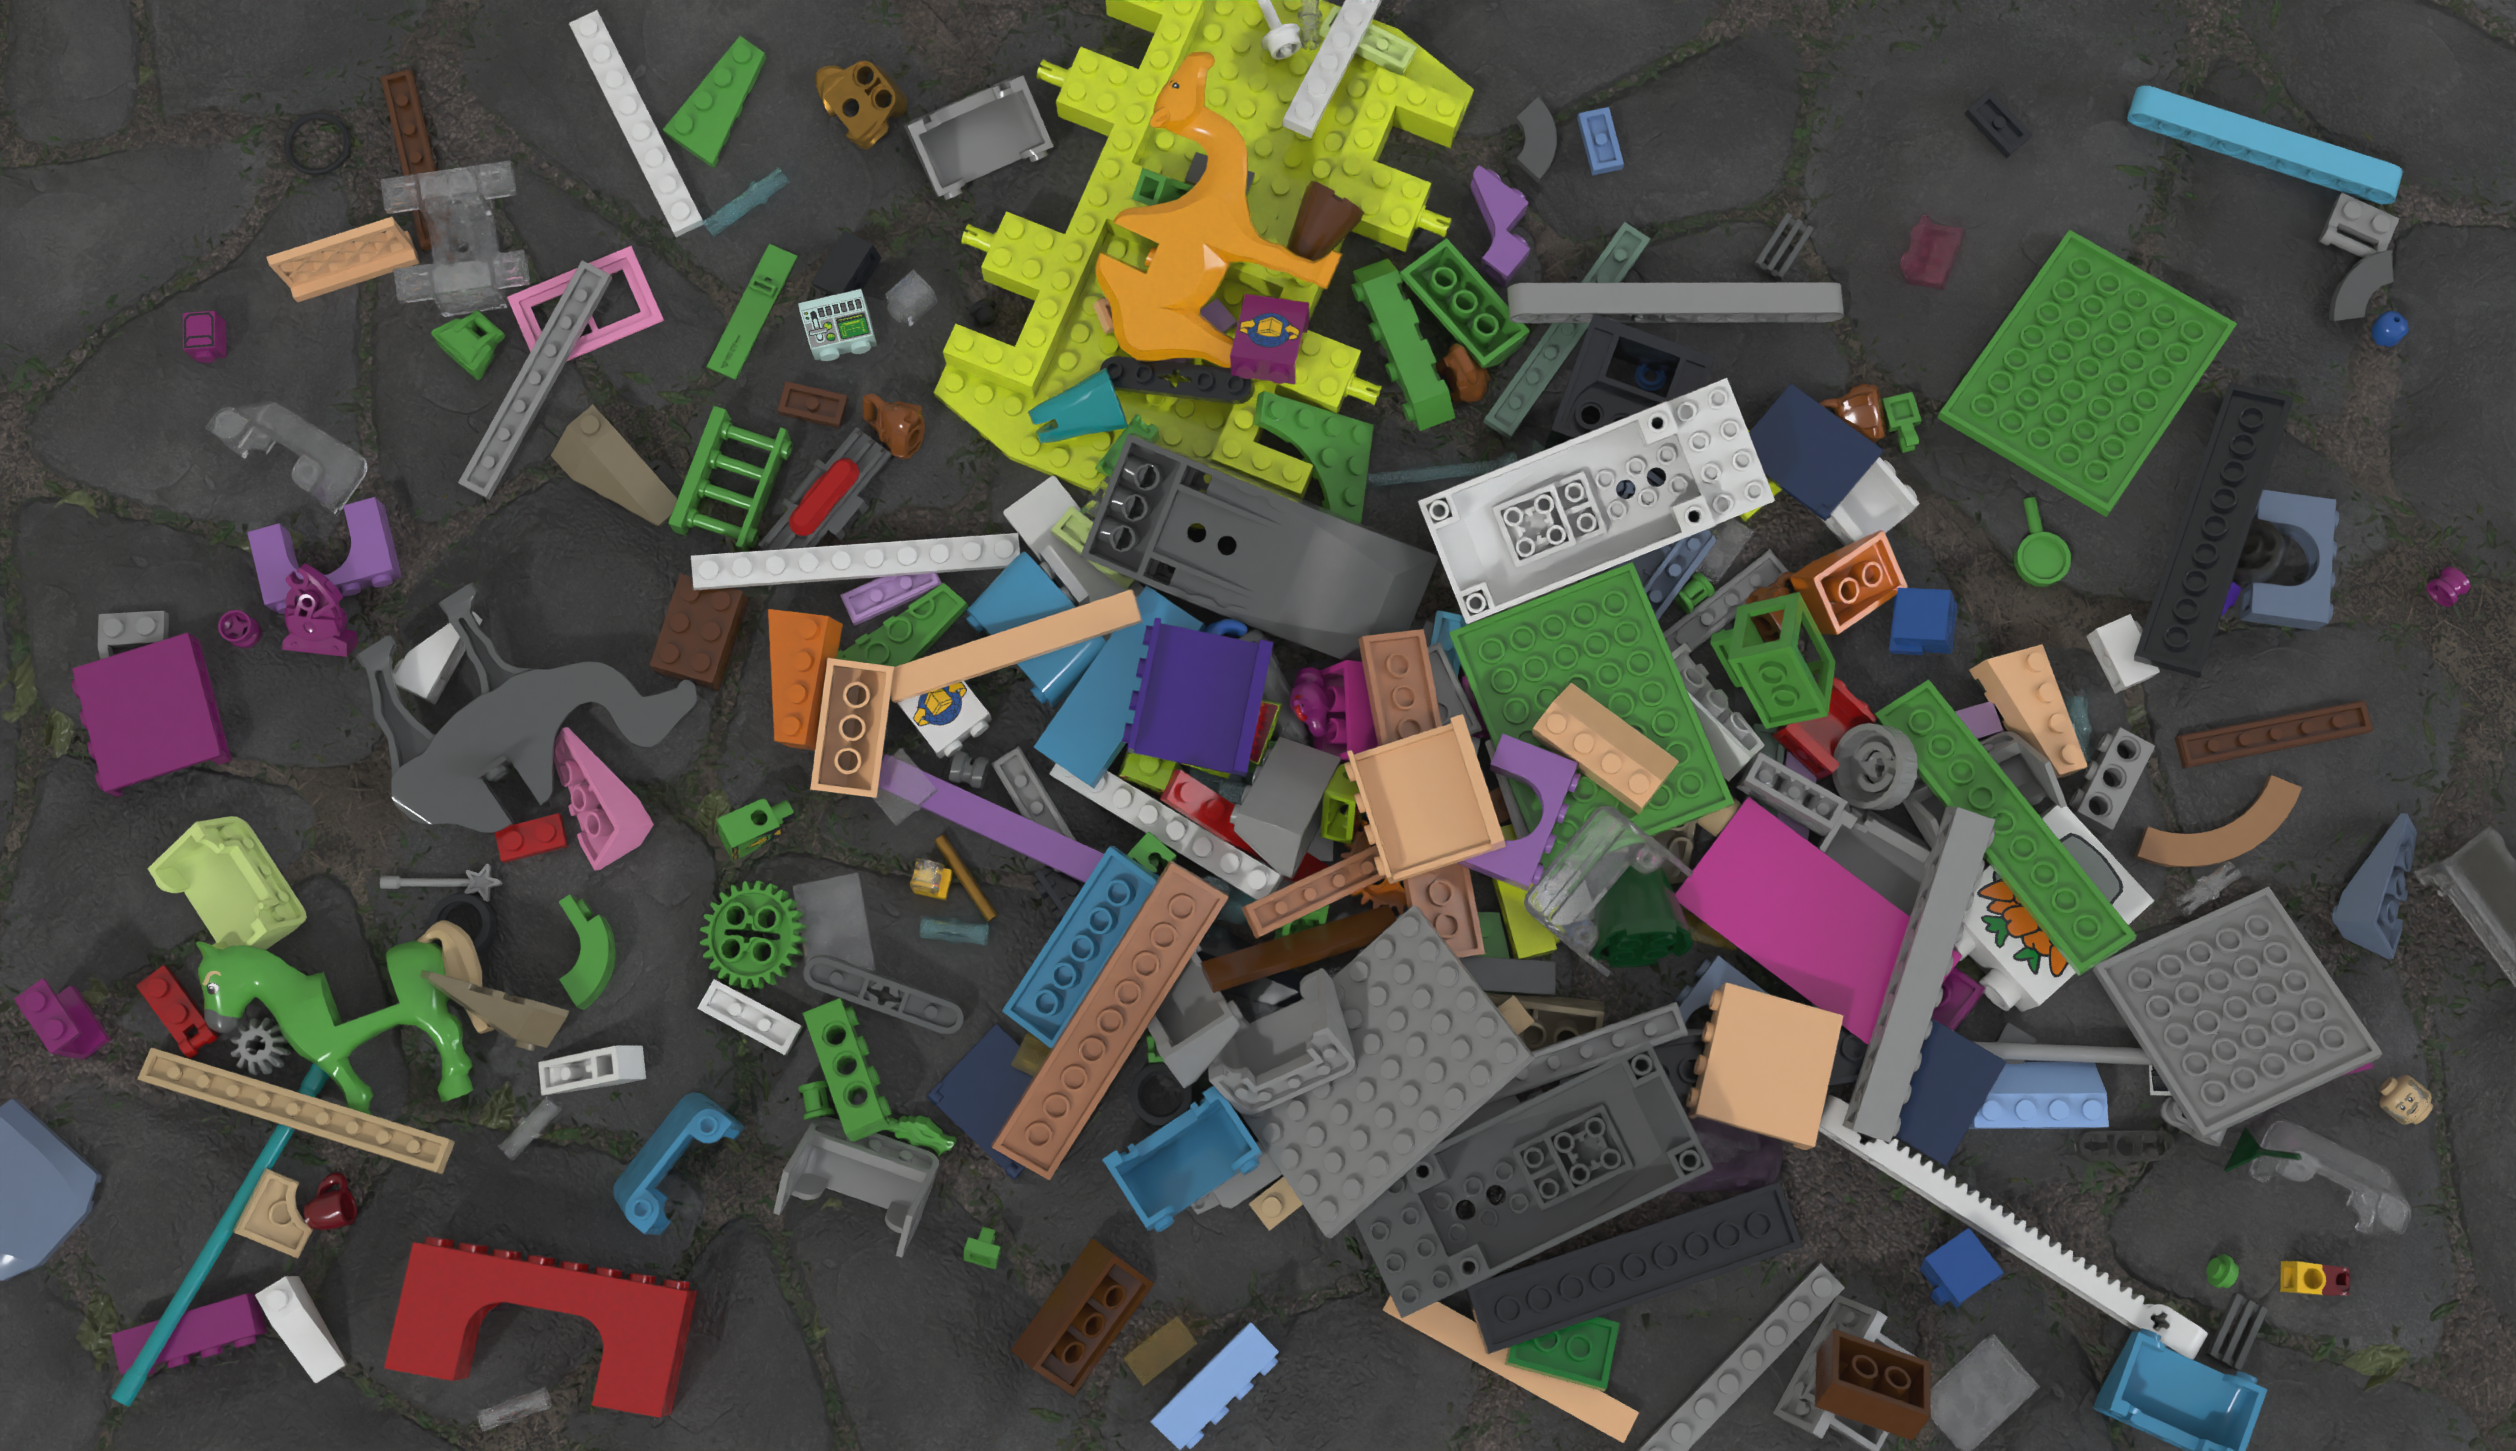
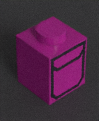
(204, 336)

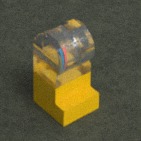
(931, 879)

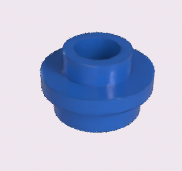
(1647, 385)

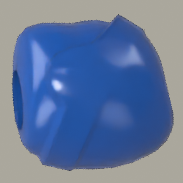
(2389, 328)

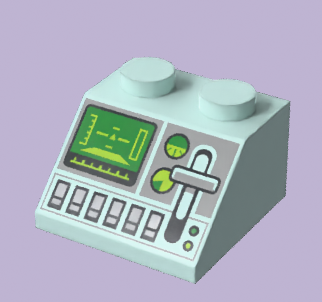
(838, 325)

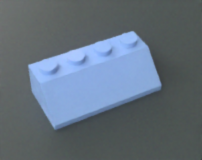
(2045, 1098)
(1214, 1386)

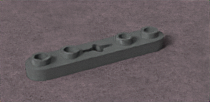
(851, 984)

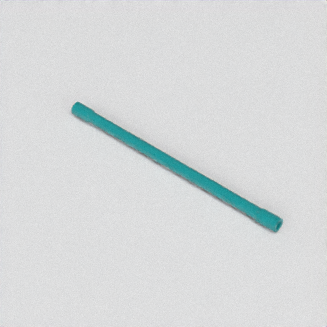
(137, 1373)

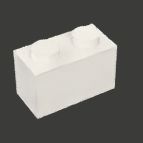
(2115, 650)

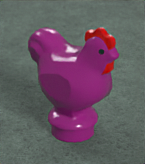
(1309, 700)

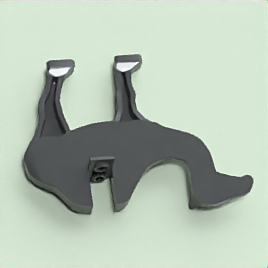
(510, 724)

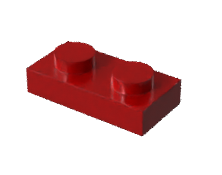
(531, 838)

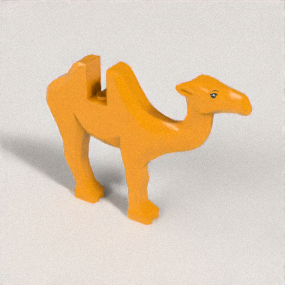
(1197, 236)

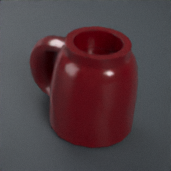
(333, 1208)

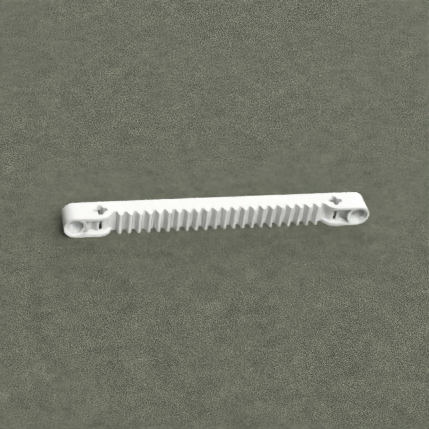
(2060, 1265)

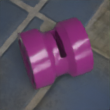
(233, 625)

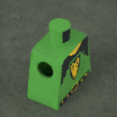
(743, 836)

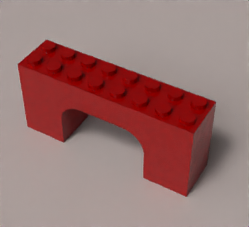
(450, 1295)

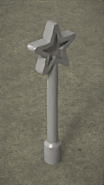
(477, 882)

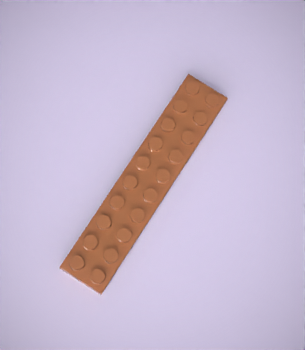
(1402, 706)
(1109, 1020)

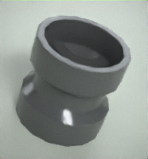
(969, 770)

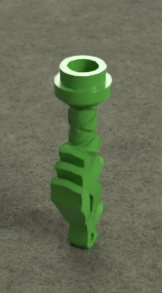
(921, 1132)

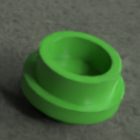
(2222, 1271)

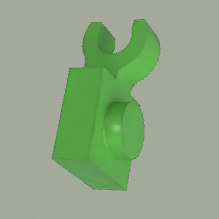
(1902, 415)

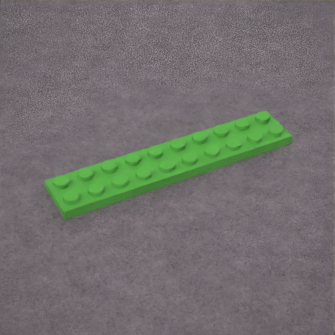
(2024, 848)

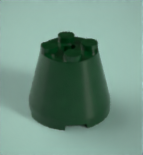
(1640, 921)

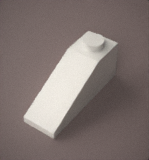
(431, 663)
(592, 1069)
(301, 1327)

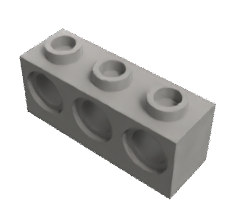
(2125, 775)
(1791, 794)

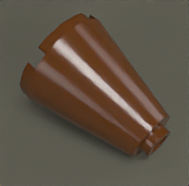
(1322, 222)

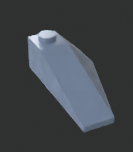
(2373, 896)

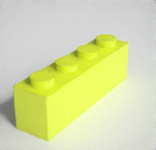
(1525, 933)

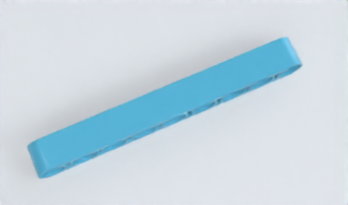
(2265, 145)

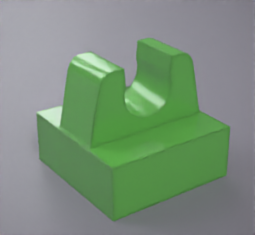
(983, 1250)

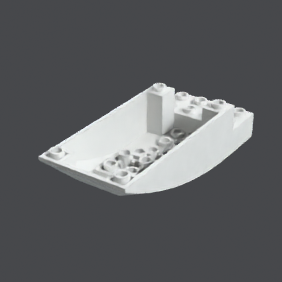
(1560, 508)

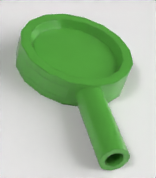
(2041, 556)

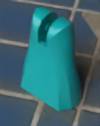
(1080, 410)

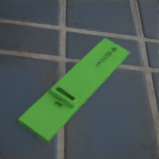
(752, 312)

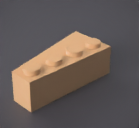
(2032, 705)

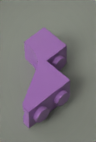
(1501, 210)

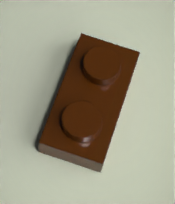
(813, 405)

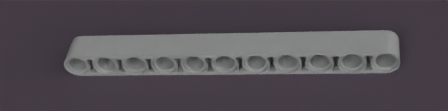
(1675, 302)

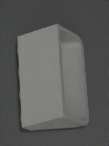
(1285, 803)

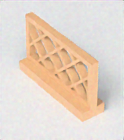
(352, 263)

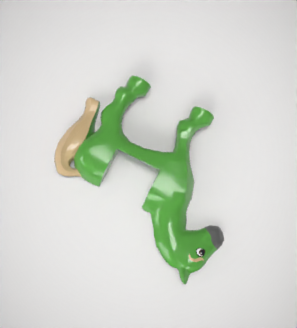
(311, 1019)

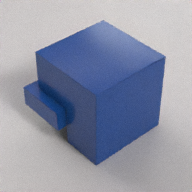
(1923, 621)
(1959, 1269)

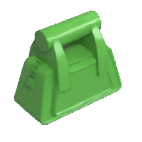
(466, 346)

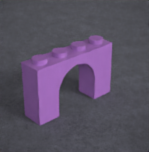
(369, 563)
(1550, 779)

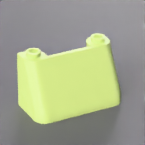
(230, 883)

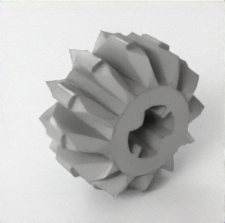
(260, 1059)

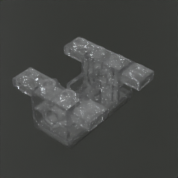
(458, 214)

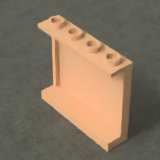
(1425, 801)
(1765, 1065)

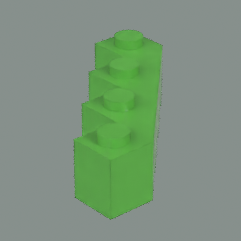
(1408, 354)

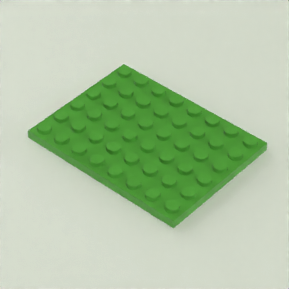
(2087, 372)
(1613, 650)

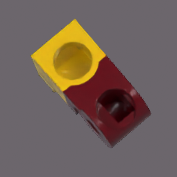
(2314, 1279)

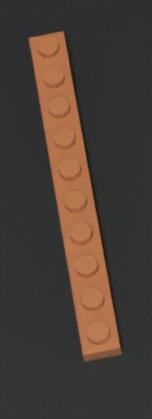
(1327, 885)

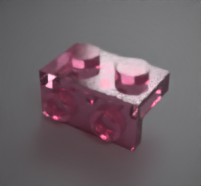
(1931, 254)

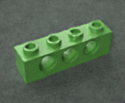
(823, 1025)

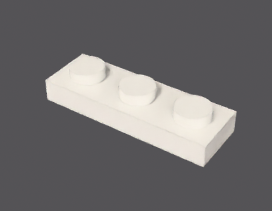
(750, 1017)

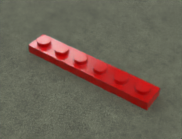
(1214, 814)

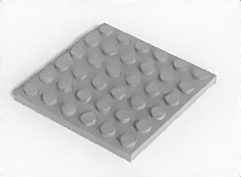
(2236, 1012)

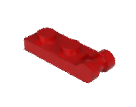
(176, 1010)

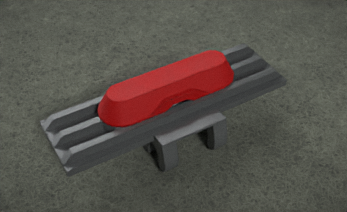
(828, 495)

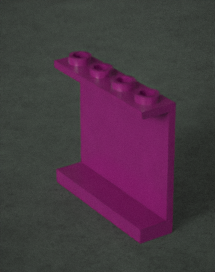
(149, 712)

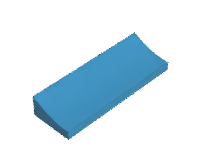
(1093, 718)
(1080, 946)

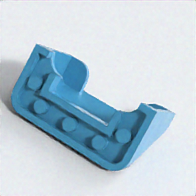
(1023, 596)
(1184, 1160)
(636, 1187)
(2179, 1397)

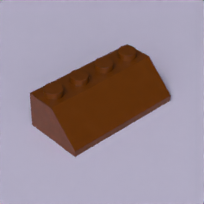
(1082, 1317)

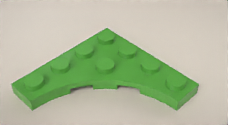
(1328, 441)

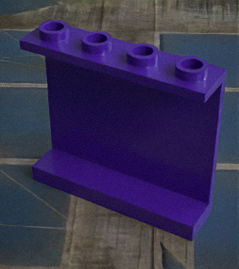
(1197, 698)

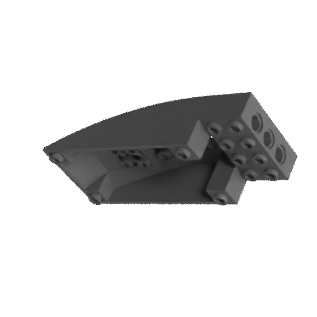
(1293, 565)
(1564, 1169)

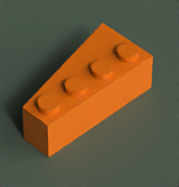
(798, 669)

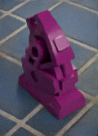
(316, 619)

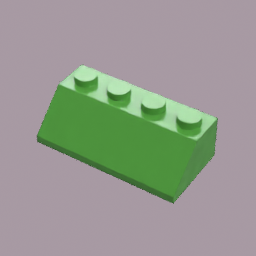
(1465, 304)

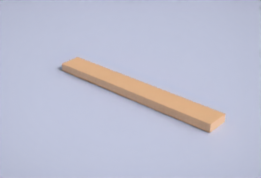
(1015, 645)
(1464, 1337)

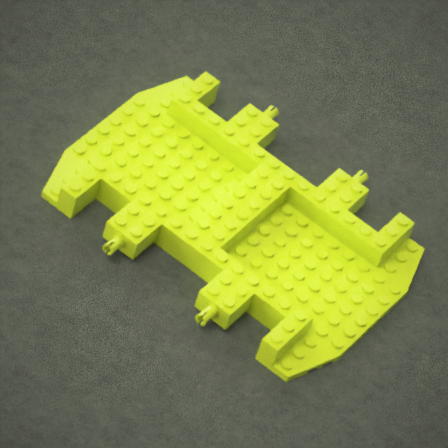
(1063, 337)

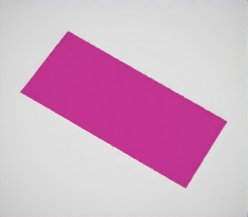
(1799, 915)

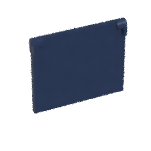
(1811, 451)
(984, 1092)
(1947, 1092)

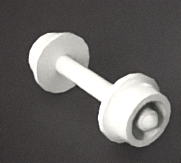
(1282, 39)

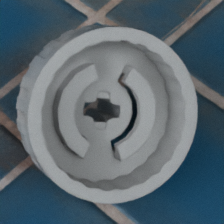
(1890, 768)

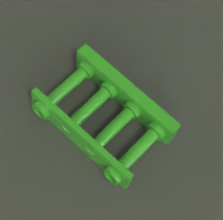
(709, 457)

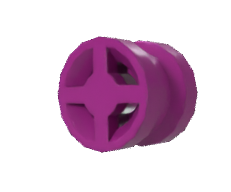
(2448, 586)

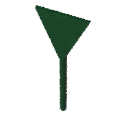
(2249, 1149)

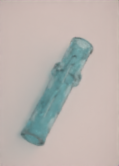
(746, 202)

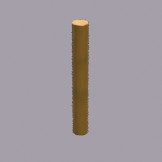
(966, 878)

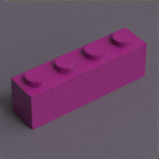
(198, 1331)

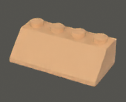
(852, 727)
(1604, 747)

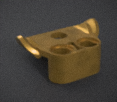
(841, 85)

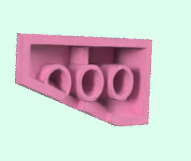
(606, 808)

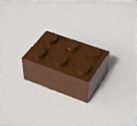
(699, 633)
(1873, 1384)

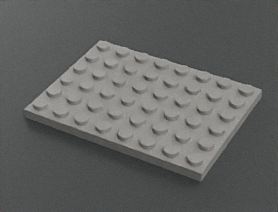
(1424, 1063)

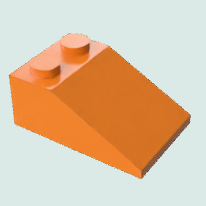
(1849, 582)

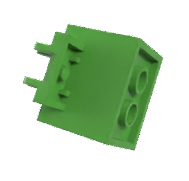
(1775, 671)

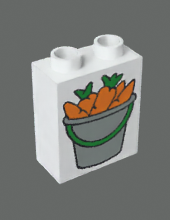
(2007, 942)

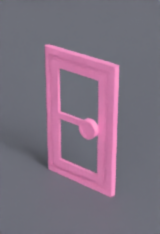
(547, 290)

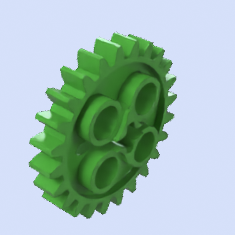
(749, 965)

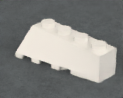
(1727, 732)

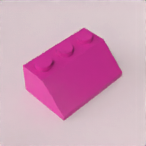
(1349, 711)

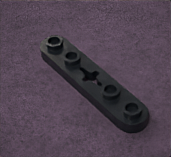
(1206, 382)

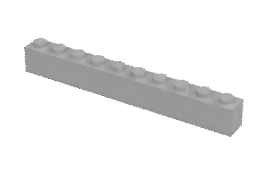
(1919, 973)

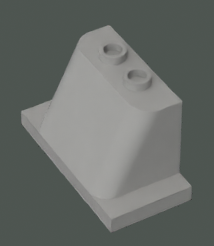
(1798, 1400)

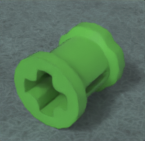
(1694, 592)
(815, 1100)

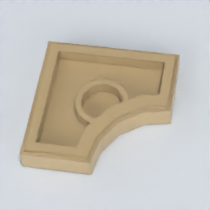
(273, 1215)

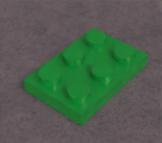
(1571, 1354)

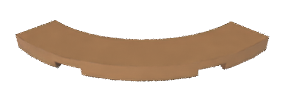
(2227, 842)

